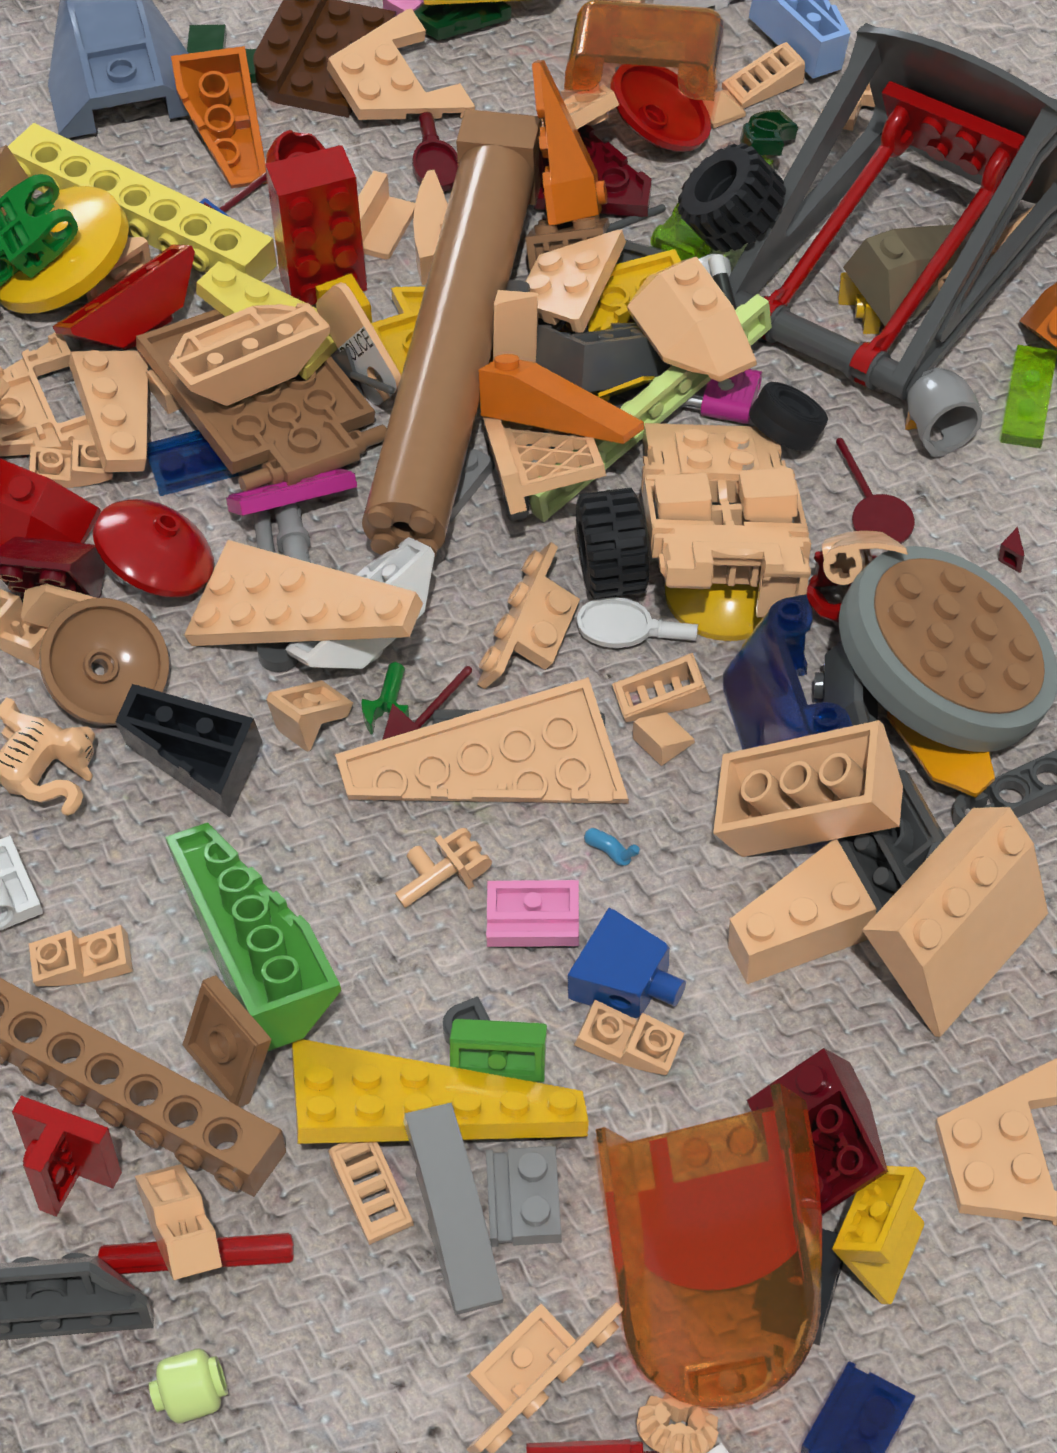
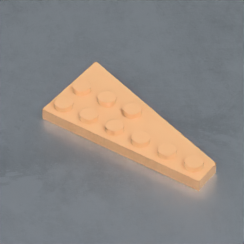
(284, 599)

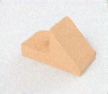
(304, 708)

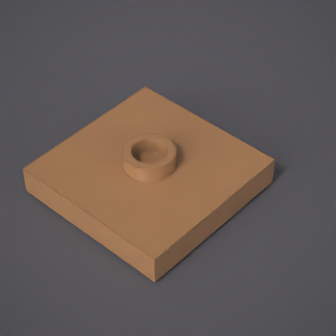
(226, 1041)

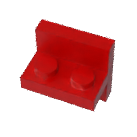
(61, 1150)

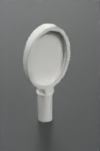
(625, 623)

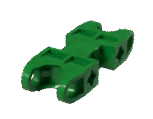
(29, 227)

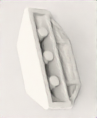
(403, 567)

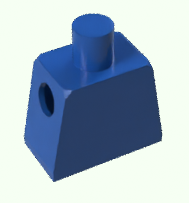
(623, 968)

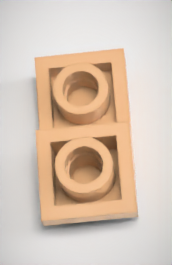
(69, 467)
(76, 960)
(627, 1041)

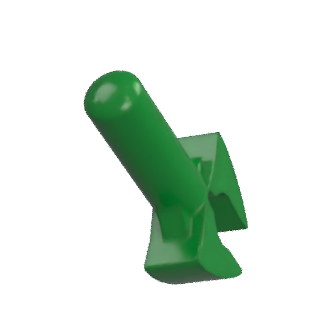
(389, 693)

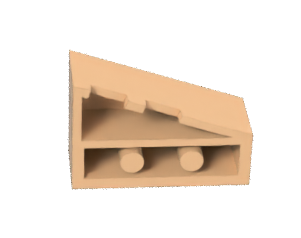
(802, 916)

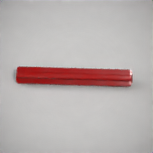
(232, 1250)

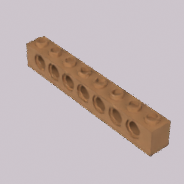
(177, 1099)

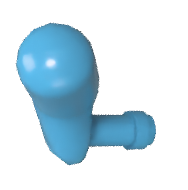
(611, 846)

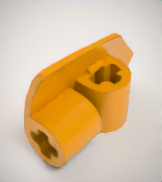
(946, 765)

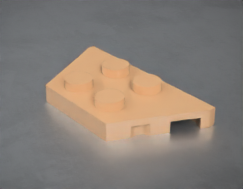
(574, 278)

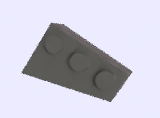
(598, 357)

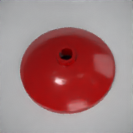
(658, 109)
(153, 548)

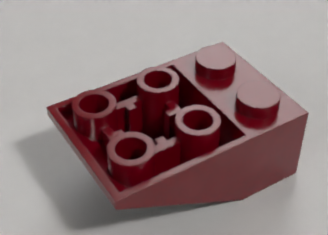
(58, 563)
(840, 1123)

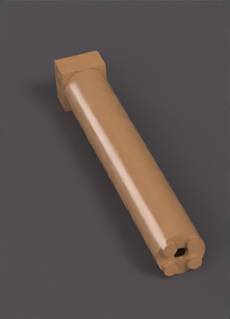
(454, 330)

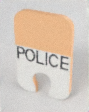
(353, 329)

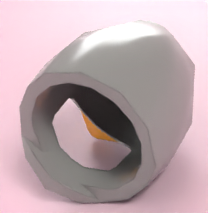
(945, 403)

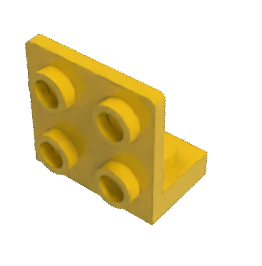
(882, 1231)

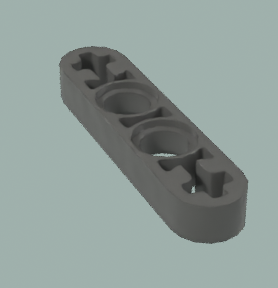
(1022, 779)

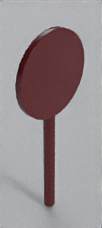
(878, 511)

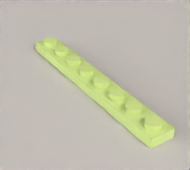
(654, 405)

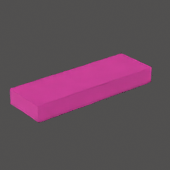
(282, 494)

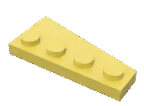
(233, 291)

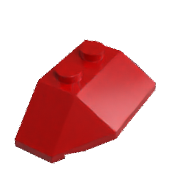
(135, 303)
(41, 508)

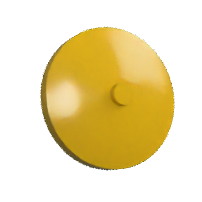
(83, 263)

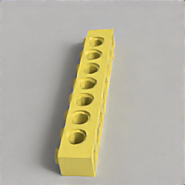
(151, 208)

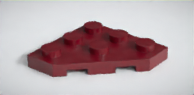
(626, 189)

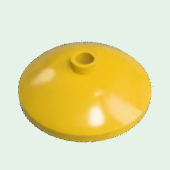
(720, 612)

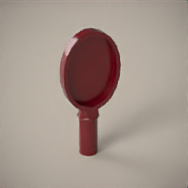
(434, 155)

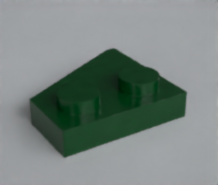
(454, 19)

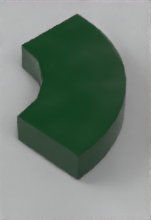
(768, 131)

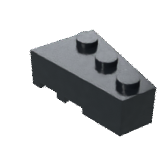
(192, 742)

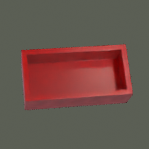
(316, 221)

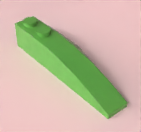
(256, 940)

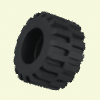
(731, 197)
(612, 543)

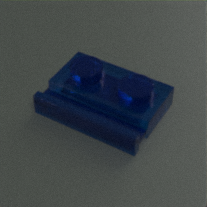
(184, 463)
(859, 1415)

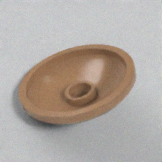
(105, 634)

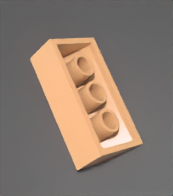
(808, 790)

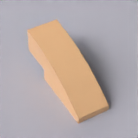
(427, 222)
(179, 1221)

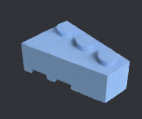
(809, 27)

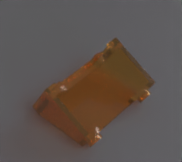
(649, 37)

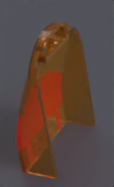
(718, 1251)

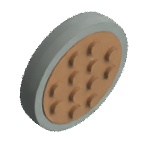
(948, 649)

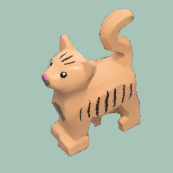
(30, 750)

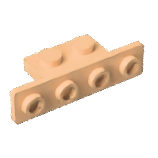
(535, 620)
(527, 1363)

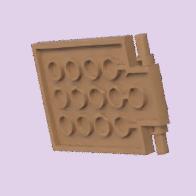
(291, 425)

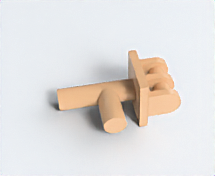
(453, 862)

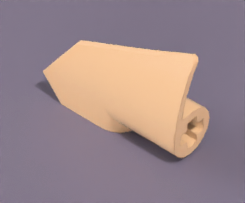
(850, 553)

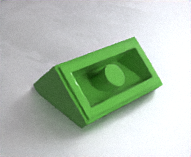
(500, 1048)

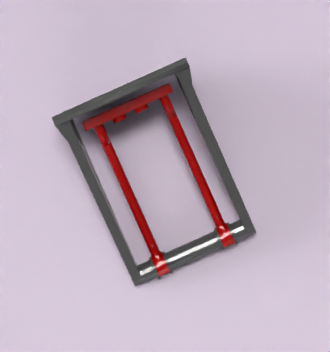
(957, 116)

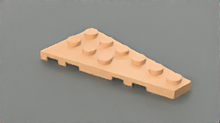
(517, 751)

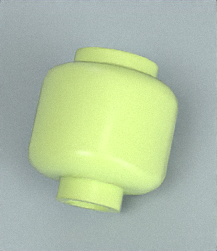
(188, 1385)

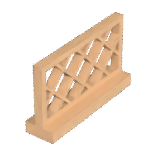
(520, 474)

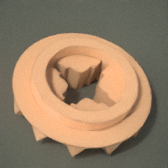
(654, 1427)

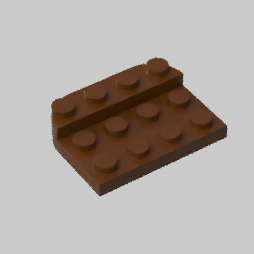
(297, 46)

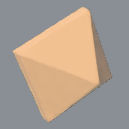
(724, 109)

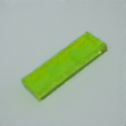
(1029, 396)

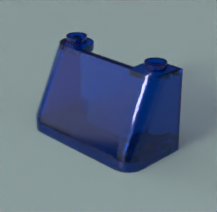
(764, 681)

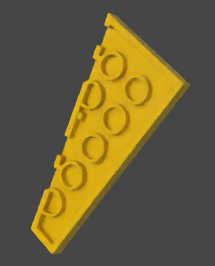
(364, 1097)

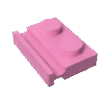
(532, 913)

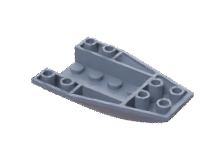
(108, 58)

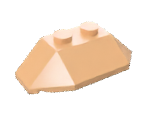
(691, 322)
(248, 351)

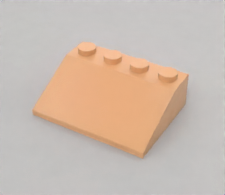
(961, 915)

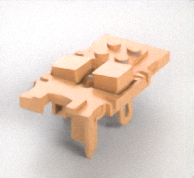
(724, 542)

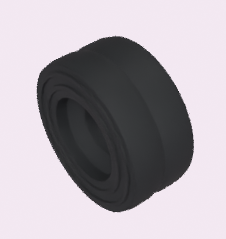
(788, 416)

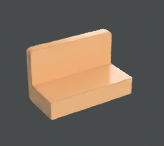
(382, 217)

